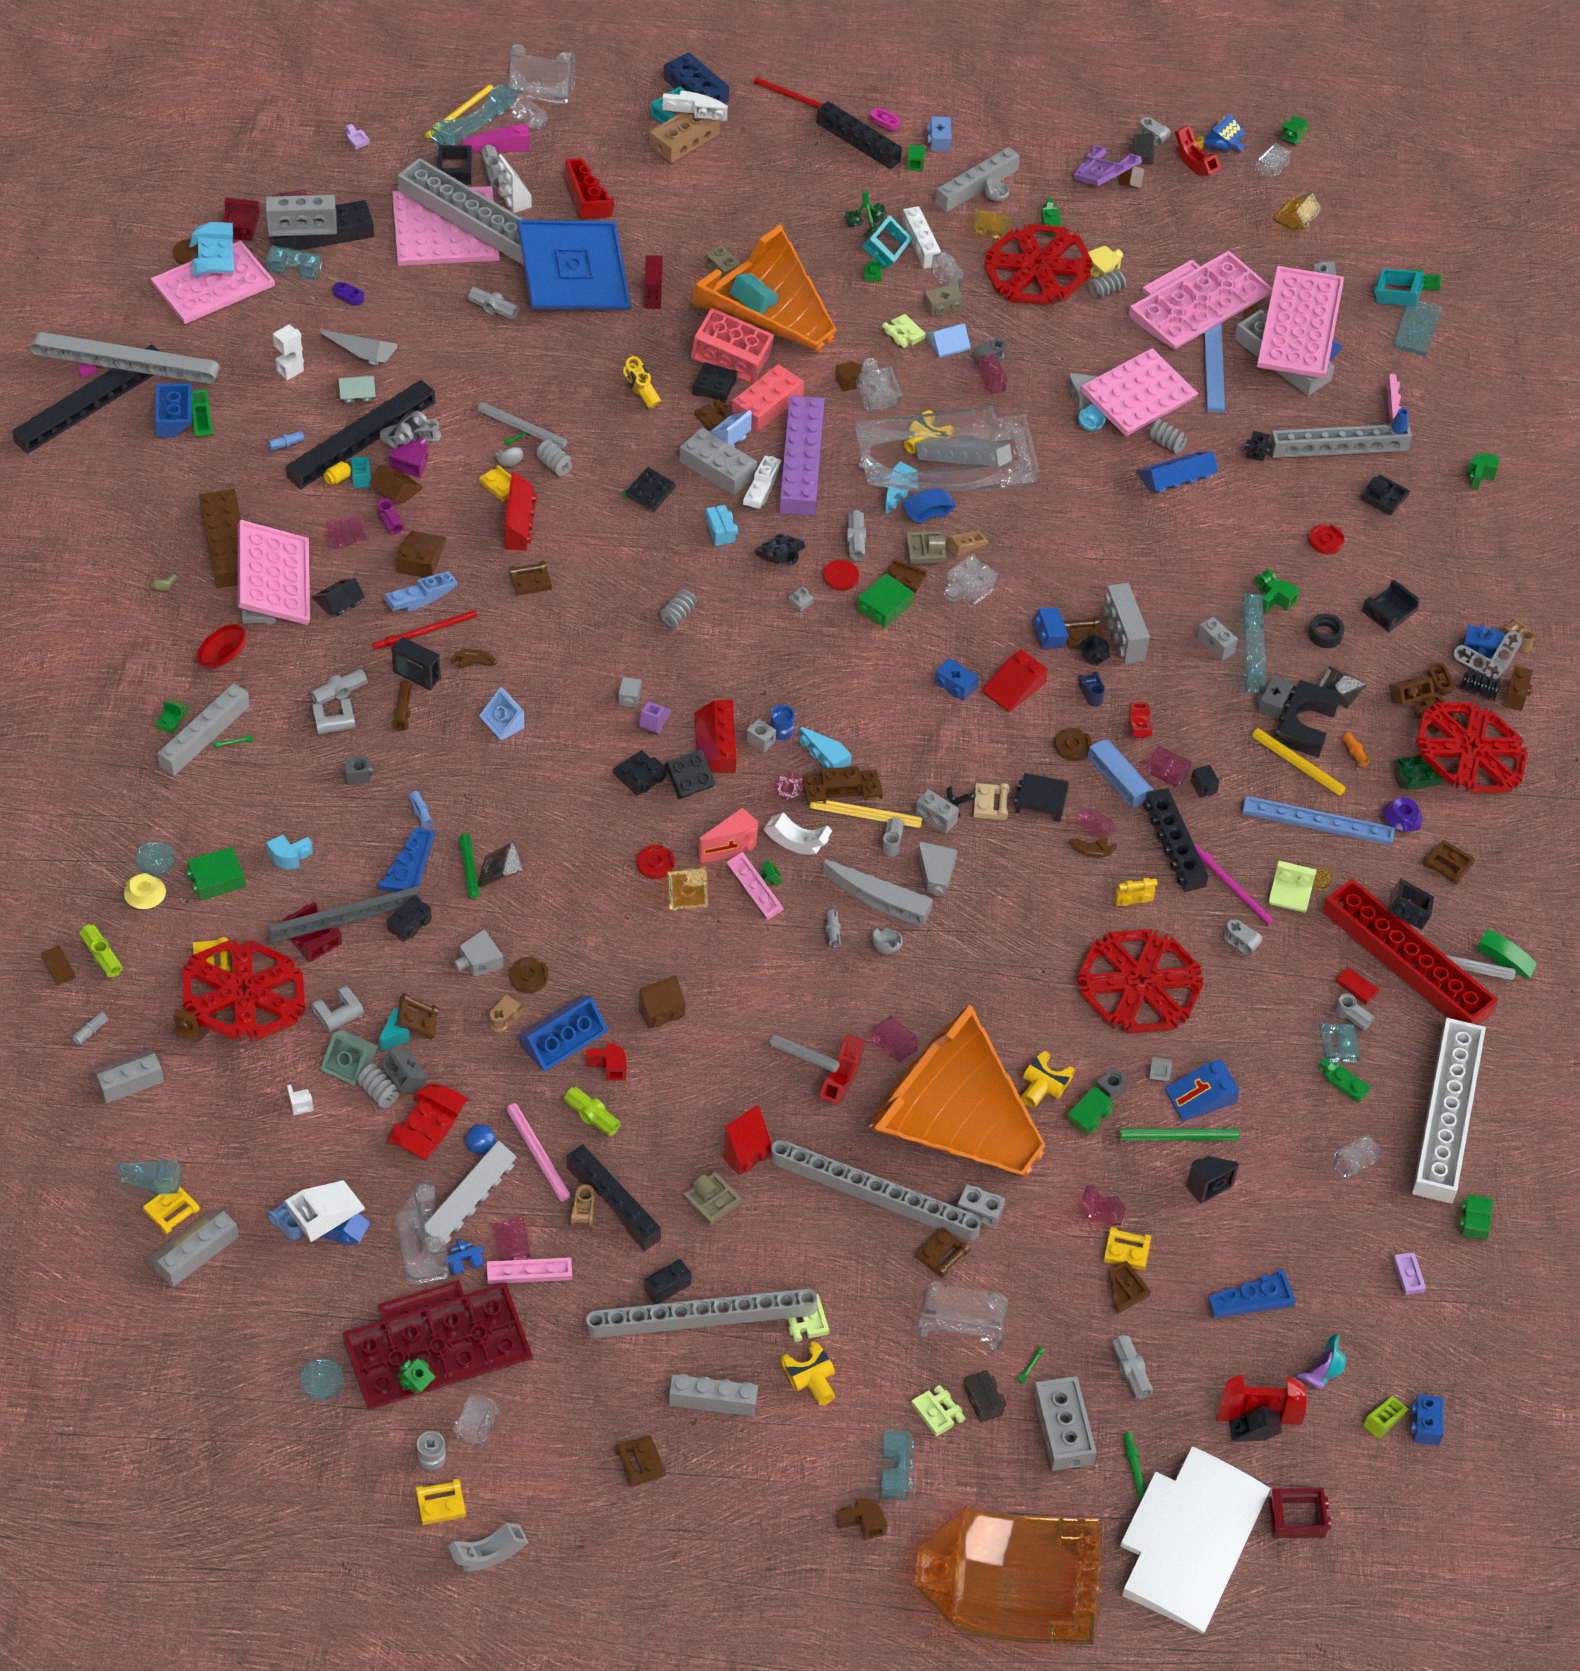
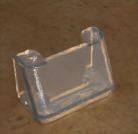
(541, 77)
(422, 1256)
(963, 1312)

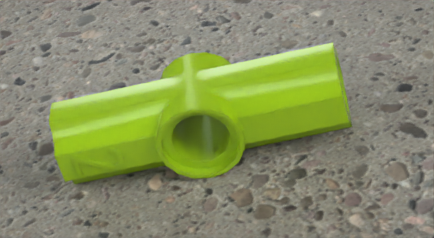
(100, 950)
(592, 1111)

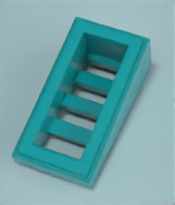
(360, 473)

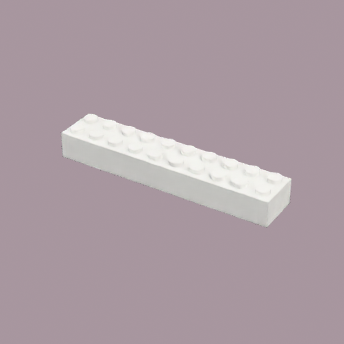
(1449, 1111)

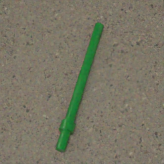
(1132, 1455)

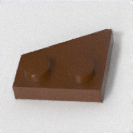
(1126, 1287)

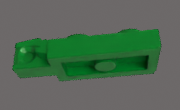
(1050, 215)
(1344, 1080)

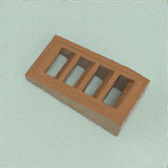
(960, 545)

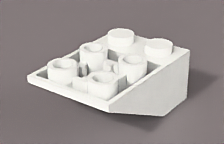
(512, 187)
(323, 1208)

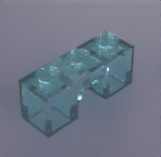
(282, 258)
(896, 1481)

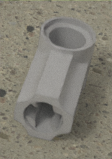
(892, 837)
(1353, 1011)

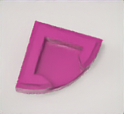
(87, 369)

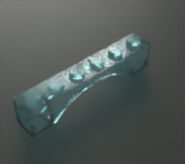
(451, 131)
(1254, 643)

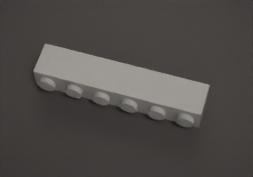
(974, 180)
(964, 451)
(203, 729)
(470, 1191)

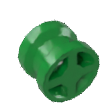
(1262, 580)

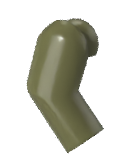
(163, 584)

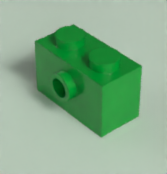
(1091, 1111)

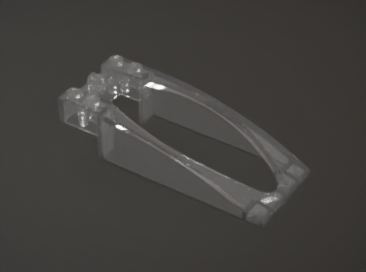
(967, 424)

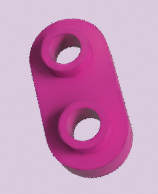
(885, 119)

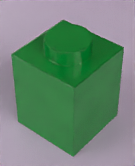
(915, 157)

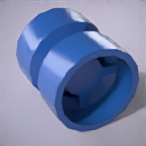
(783, 721)

